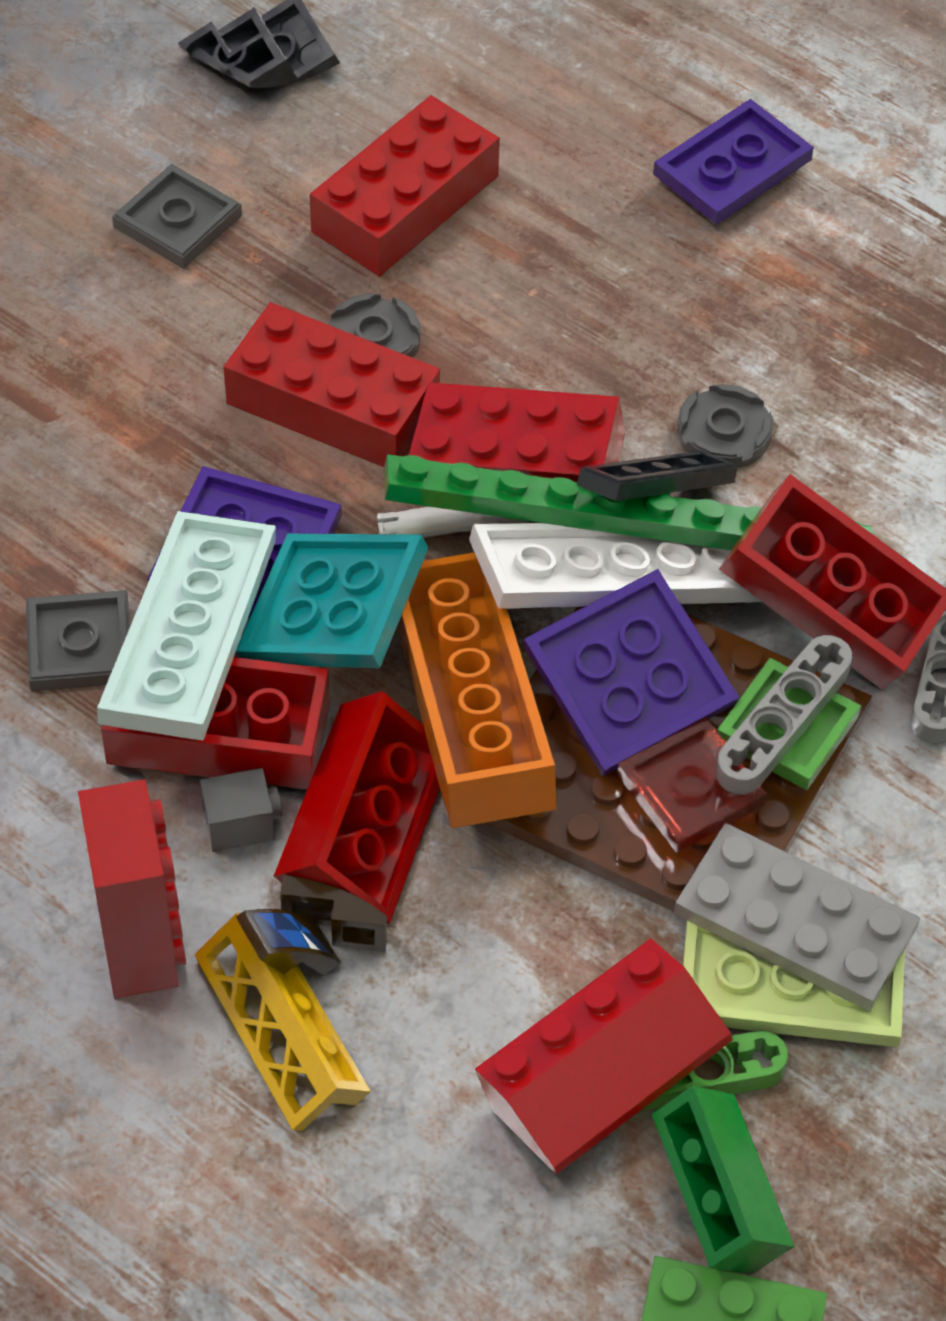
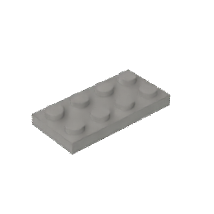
(797, 916)

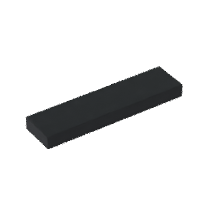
(657, 475)

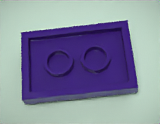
(733, 161)

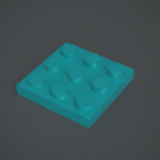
(333, 599)

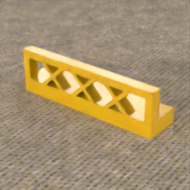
(298, 1015)

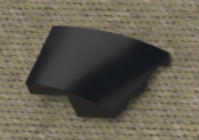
(265, 49)

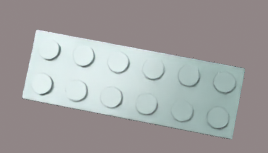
(187, 626)

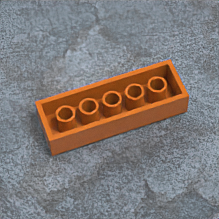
(474, 697)

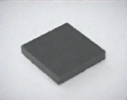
(177, 216)
(75, 638)

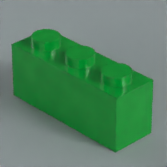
(722, 1180)

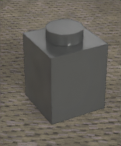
(239, 809)

